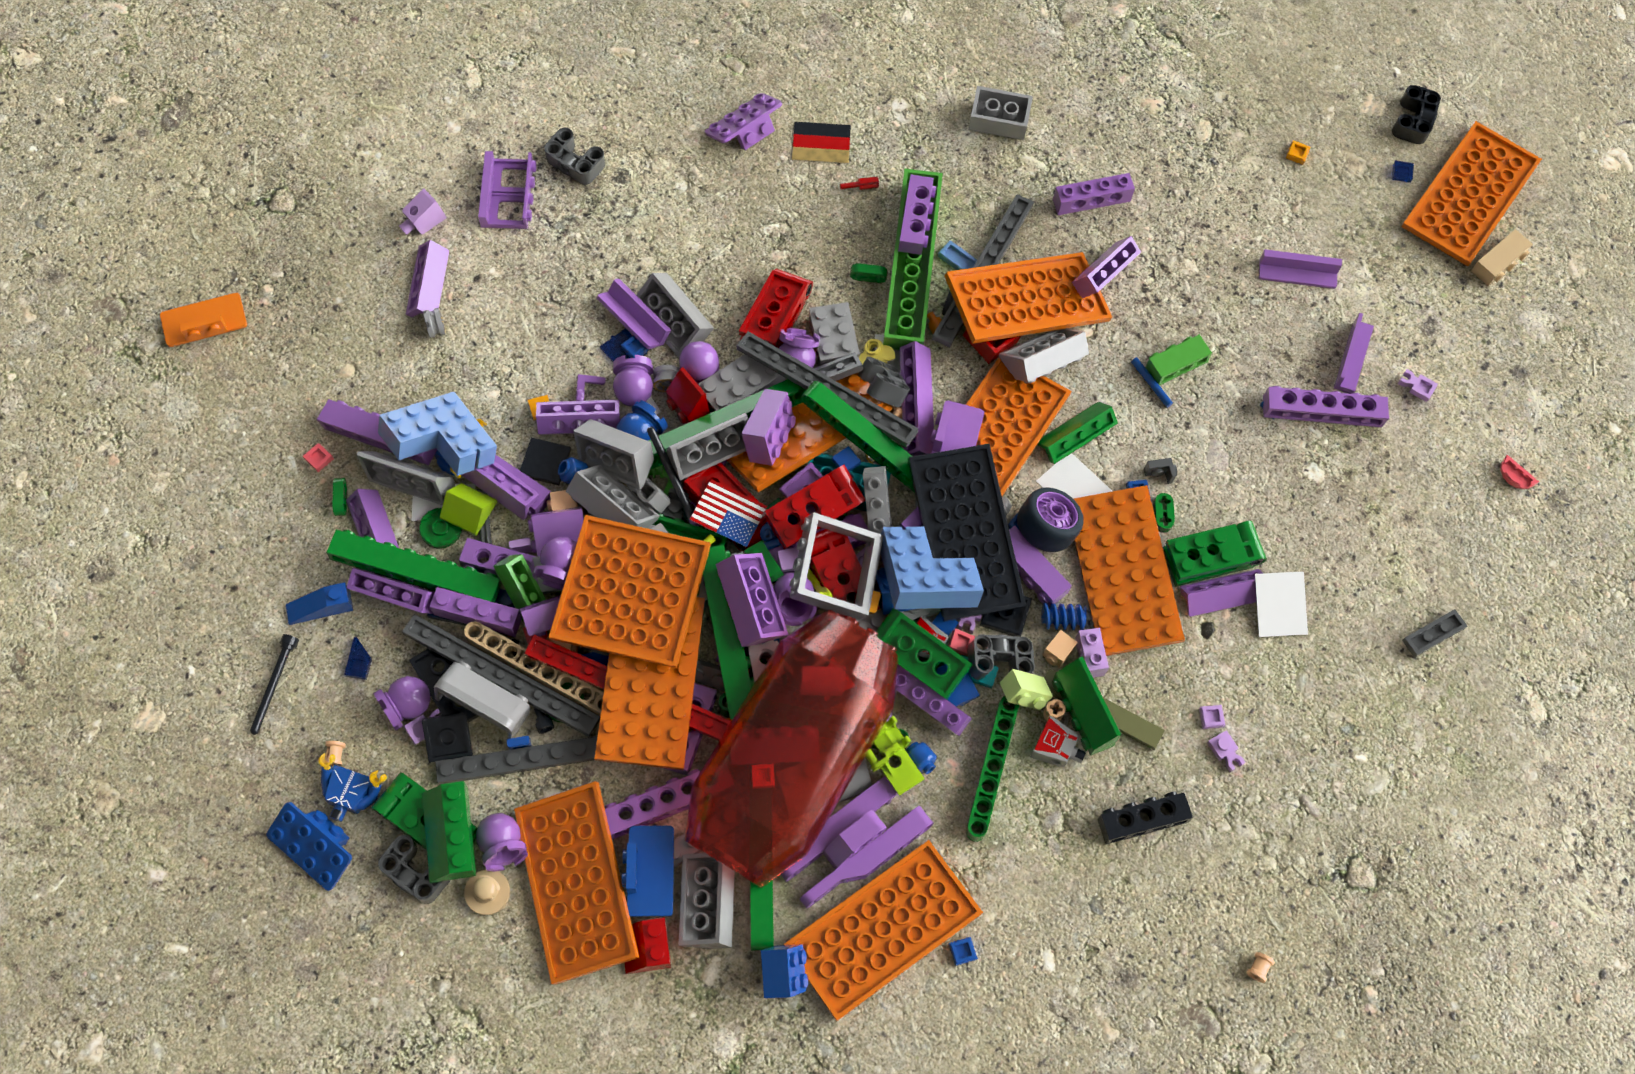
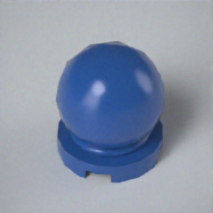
(639, 421)

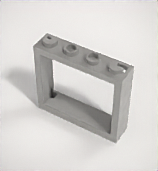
(868, 572)

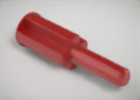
(863, 183)

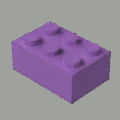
(768, 427)

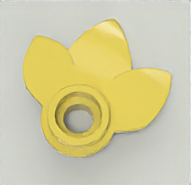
(883, 352)

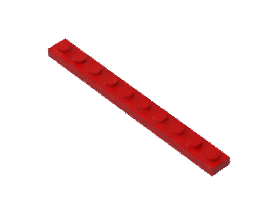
(595, 674)

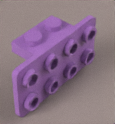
(748, 122)
(957, 427)

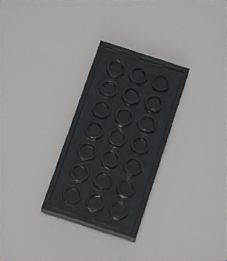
(967, 519)

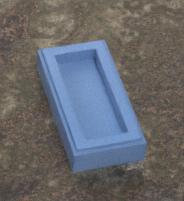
(956, 257)

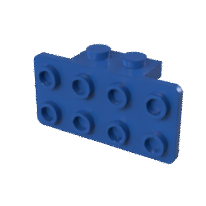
(311, 843)
(649, 871)

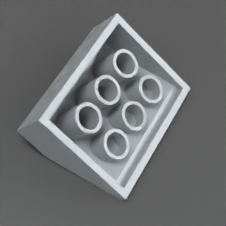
(405, 476)

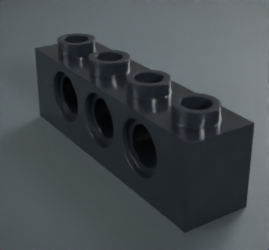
(1113, 831)

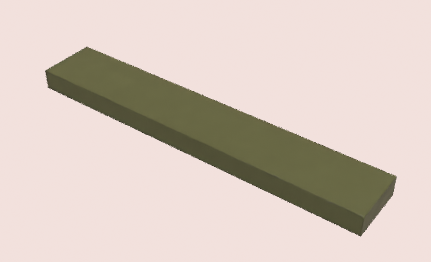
(1126, 721)

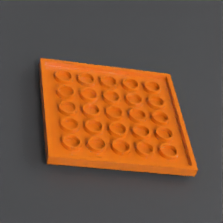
(630, 591)

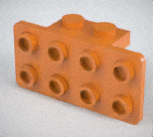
(203, 319)

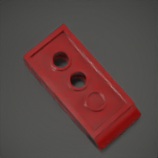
(777, 306)
(697, 483)
(830, 496)
(832, 557)

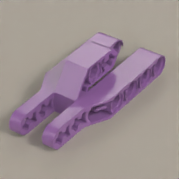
(851, 831)

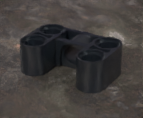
(1425, 105)

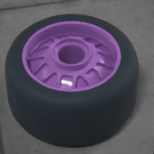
(1050, 519)

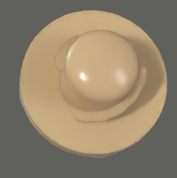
(487, 892)

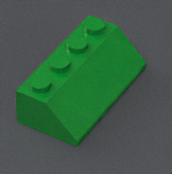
(1086, 707)
(448, 832)

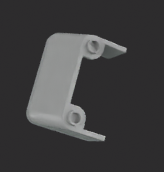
(483, 698)

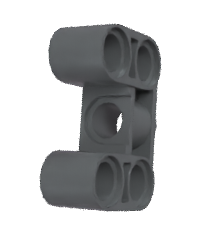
(569, 163)
(885, 382)
(999, 648)
(404, 875)

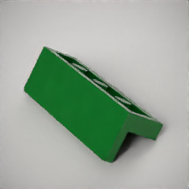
(1078, 431)

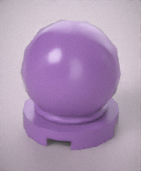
(799, 345)
(699, 360)
(632, 379)
(555, 562)
(793, 611)
(405, 699)
(500, 842)

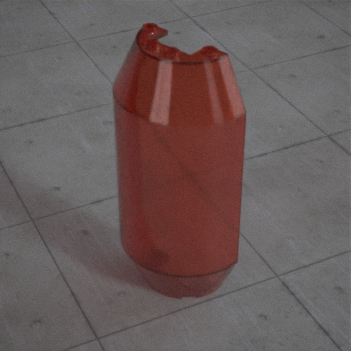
(793, 747)

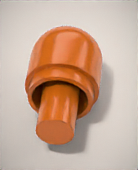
(934, 321)

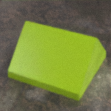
(467, 508)

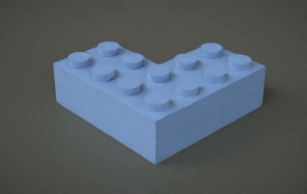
(442, 425)
(924, 581)

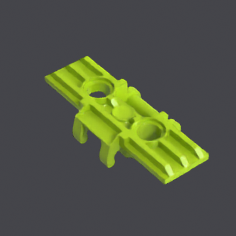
(892, 743)

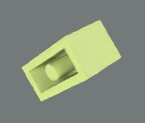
(1026, 689)

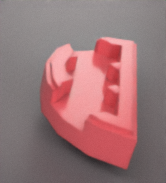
(1516, 475)

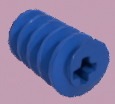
(1063, 616)

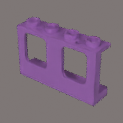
(493, 193)

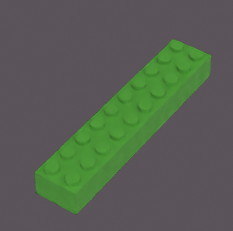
(911, 276)

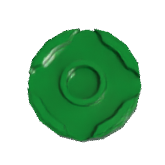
(438, 532)

